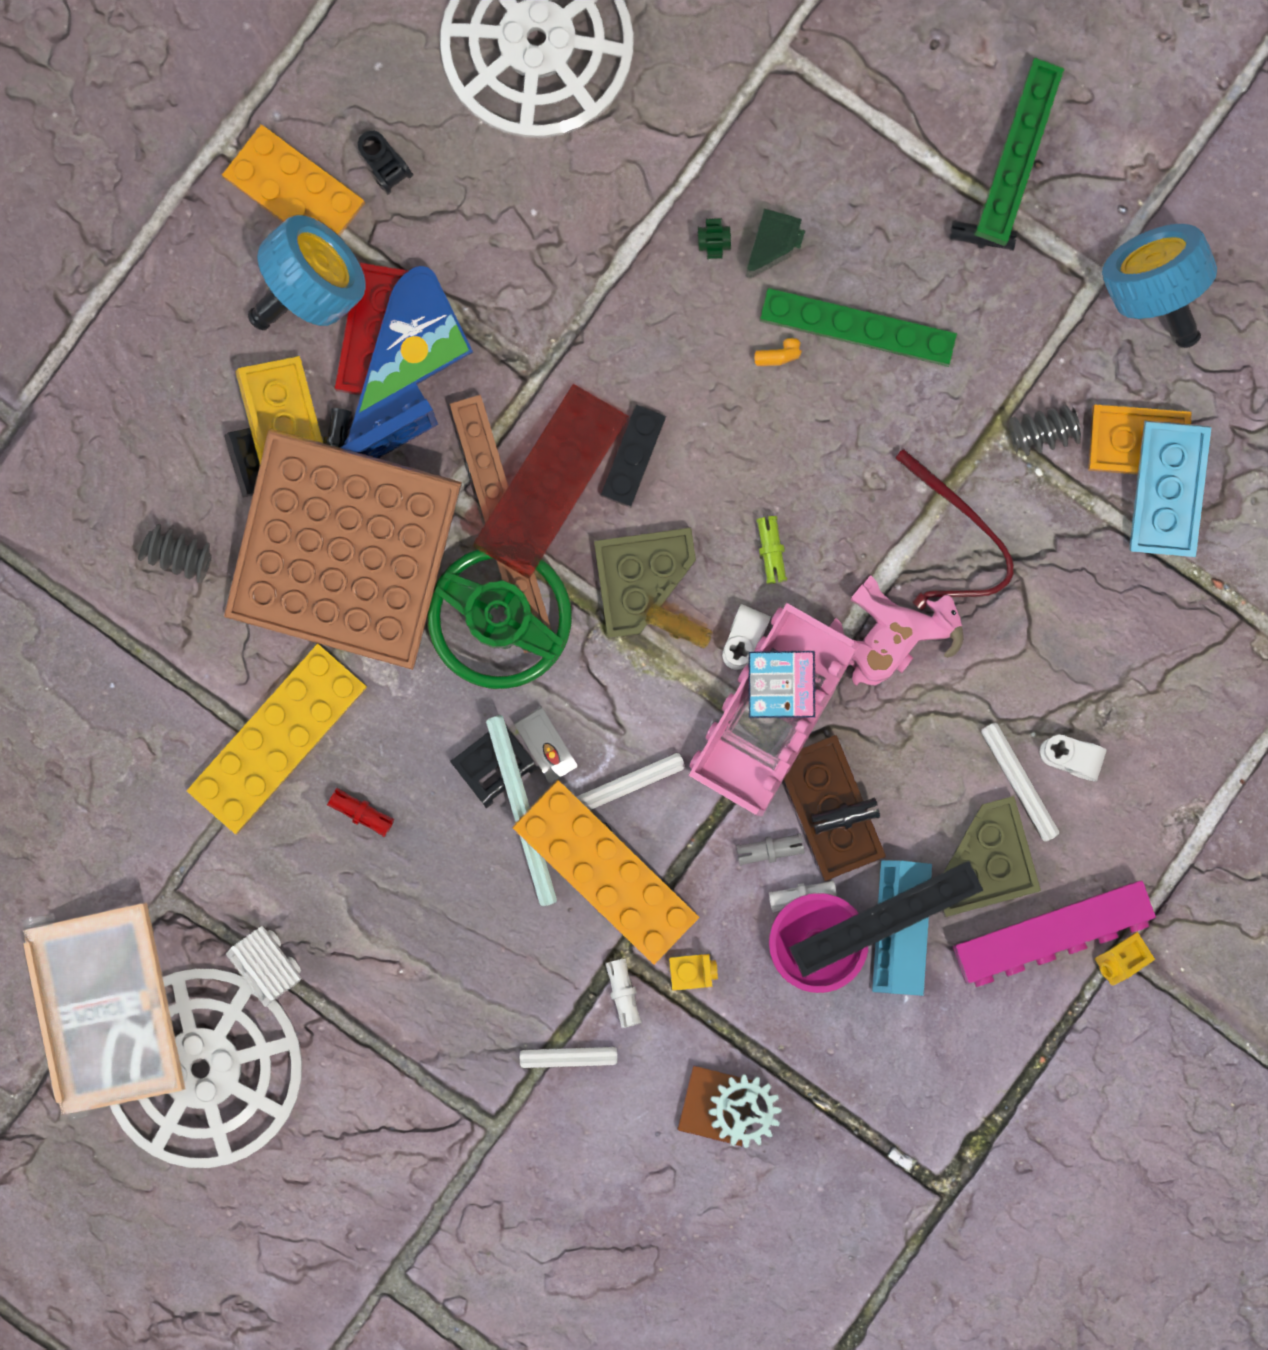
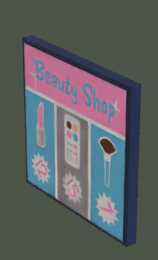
(782, 684)

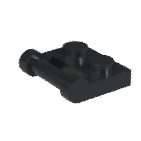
(481, 760)

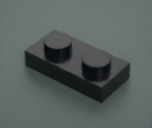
(244, 459)

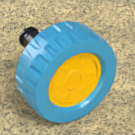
(307, 273)
(1161, 276)

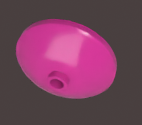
(806, 918)

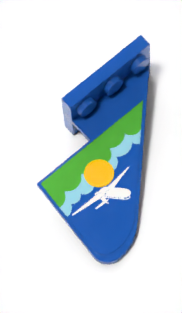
(412, 345)

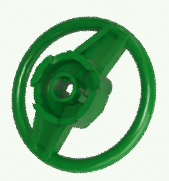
(518, 629)

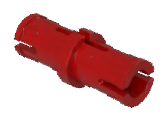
(360, 812)

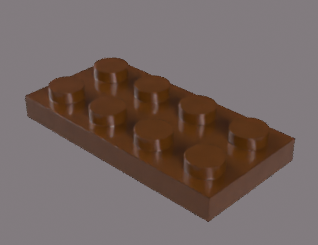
(819, 783)

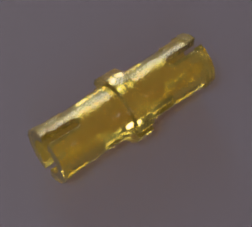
(678, 626)

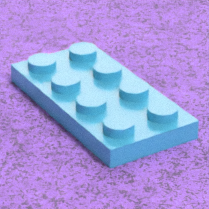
(1170, 488)

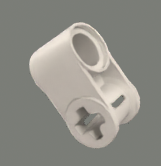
(746, 633)
(1078, 757)

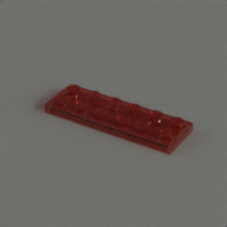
(550, 481)

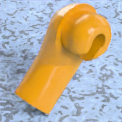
(779, 356)

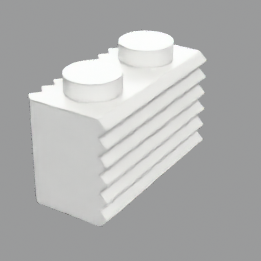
(264, 965)

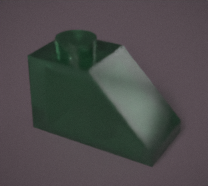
(774, 241)

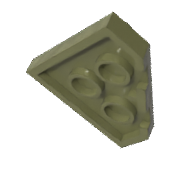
(640, 573)
(998, 855)

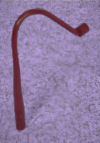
(938, 486)

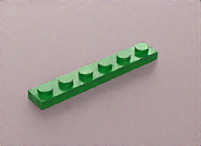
(1019, 151)
(858, 327)

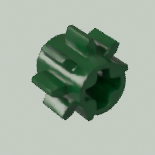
(714, 238)

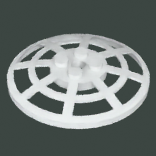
(536, 61)
(223, 1076)

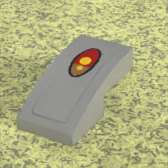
(545, 744)

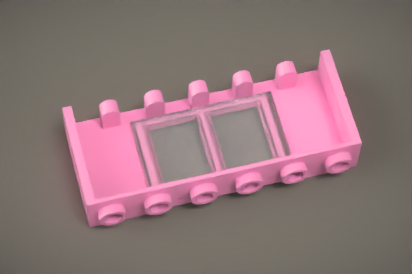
(753, 755)

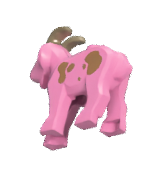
(897, 633)

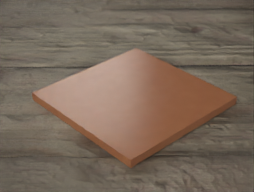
(342, 549)

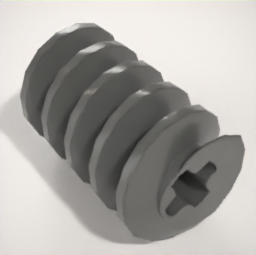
(1045, 429)
(176, 553)

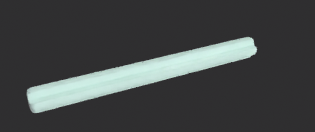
(519, 805)

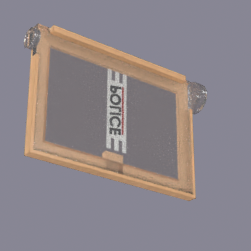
(102, 1009)

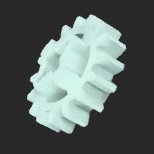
(739, 1125)

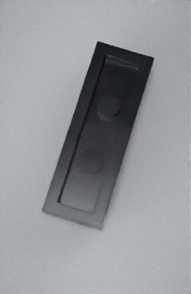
(633, 456)

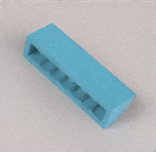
(901, 956)

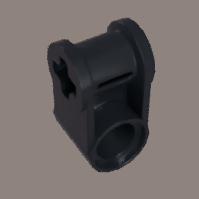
(387, 165)

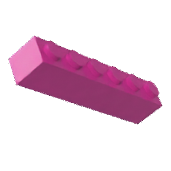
(1054, 932)

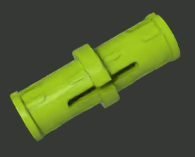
(771, 549)

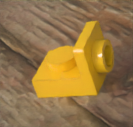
(1124, 959)
(692, 972)

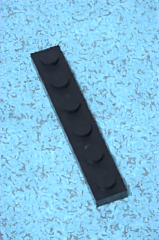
(885, 919)

